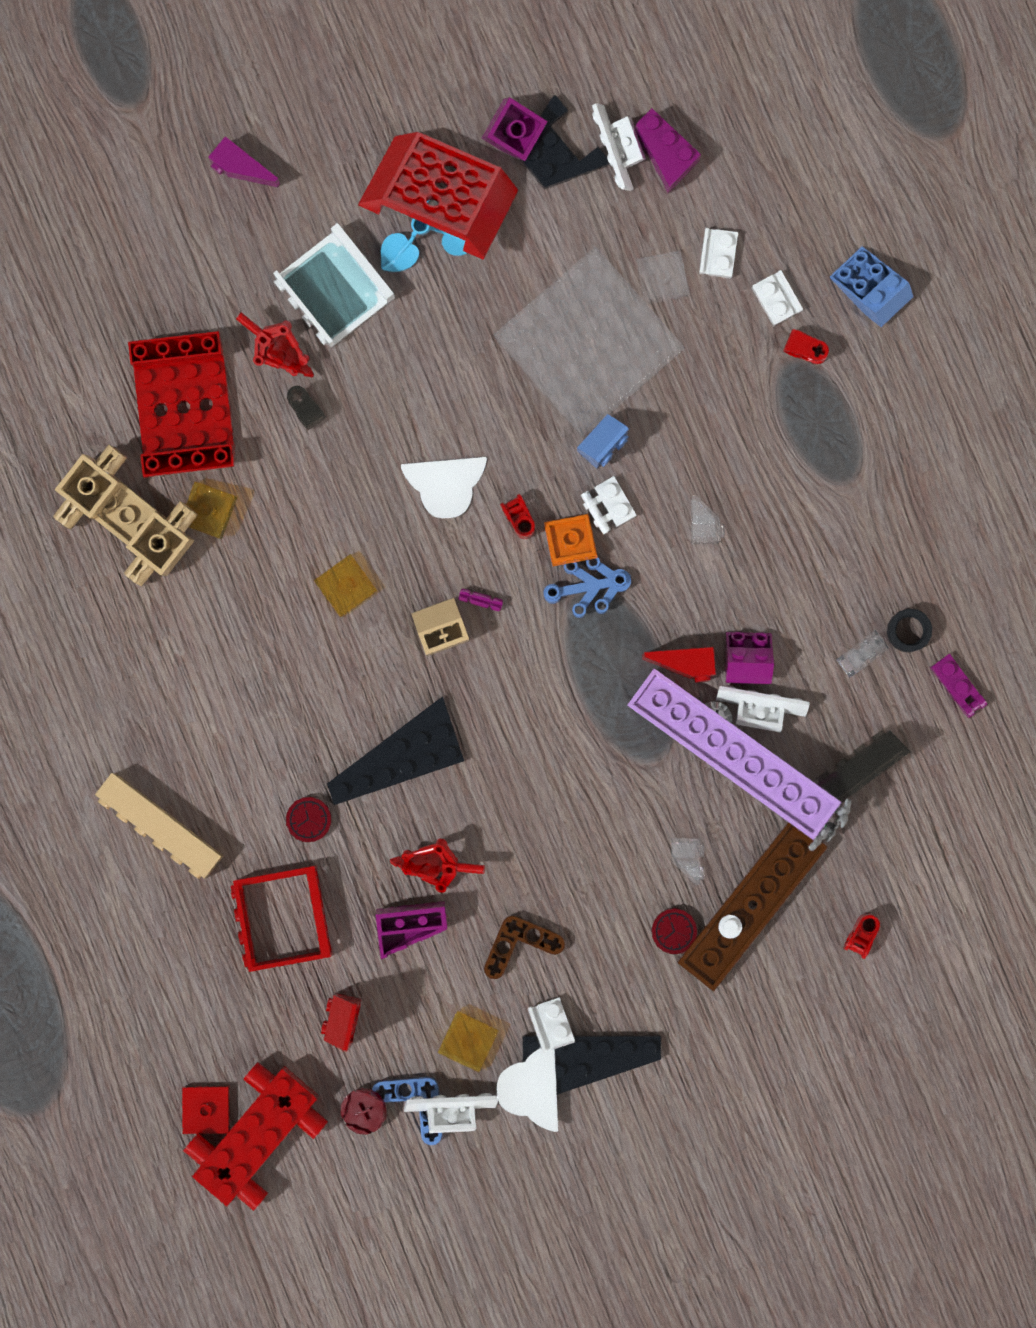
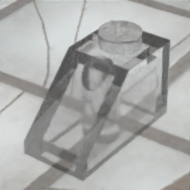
(704, 524)

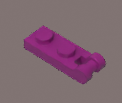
(958, 685)

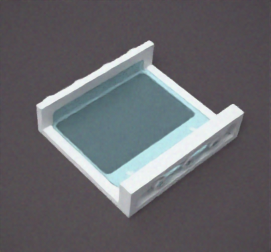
(334, 287)

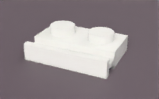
(718, 253)
(777, 298)
(551, 1025)

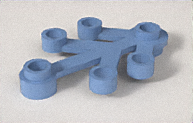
(590, 586)

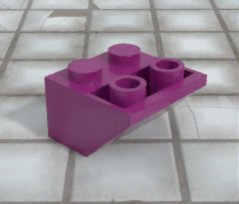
(749, 658)

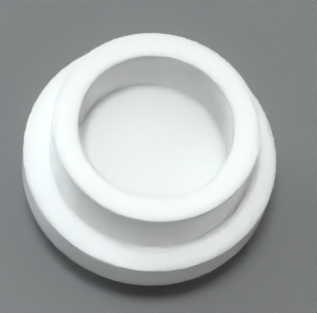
(730, 926)

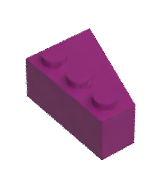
(666, 149)
(408, 924)

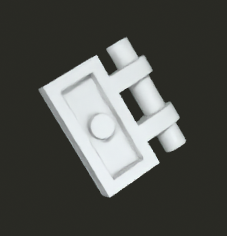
(613, 500)

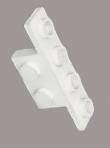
(621, 144)
(761, 709)
(452, 1113)

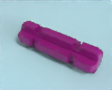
(480, 599)

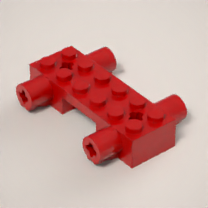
(255, 1136)

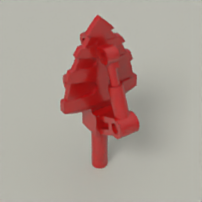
(282, 351)
(432, 860)

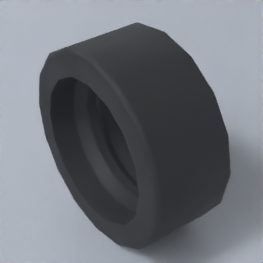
(926, 625)

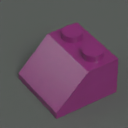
(514, 129)

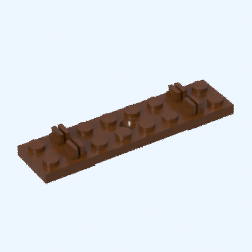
(767, 883)

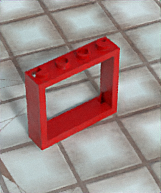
(245, 934)

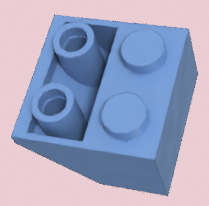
(601, 442)

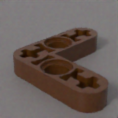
(512, 938)

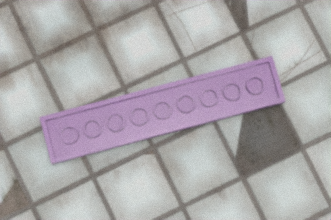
(734, 754)

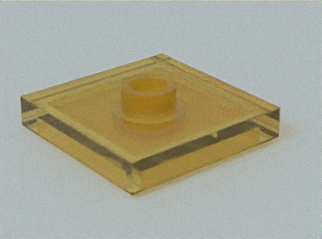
(212, 507)
(345, 585)
(468, 1041)

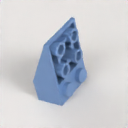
(872, 286)

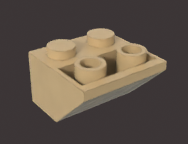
(440, 627)

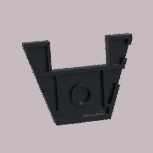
(550, 157)

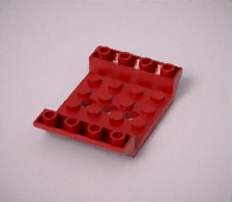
(469, 207)
(178, 372)

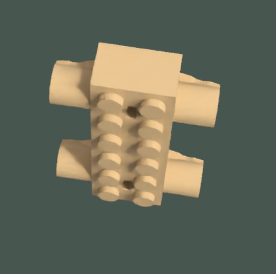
(125, 514)

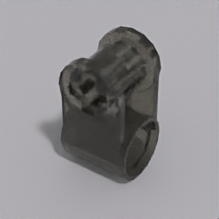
(306, 410)

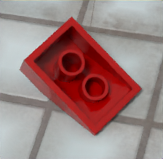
(690, 663)
(342, 1020)

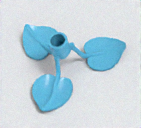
(400, 254)

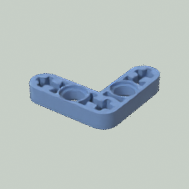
(416, 1084)

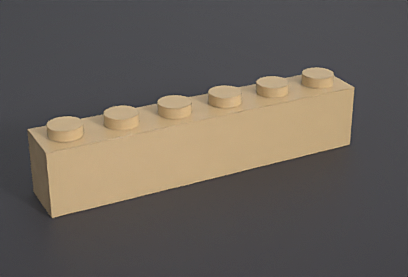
(159, 825)

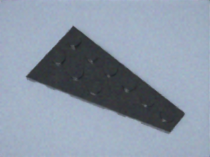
(410, 752)
(597, 1057)

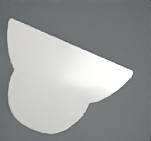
(445, 484)
(531, 1089)

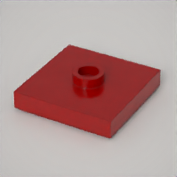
(205, 1110)

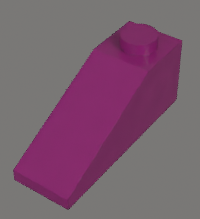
(237, 164)

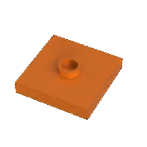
(570, 540)

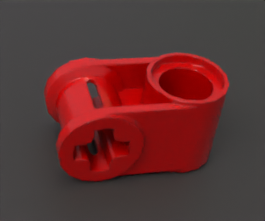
(803, 347)
(518, 513)
(862, 937)

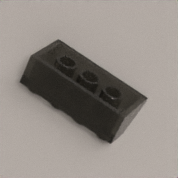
(863, 766)

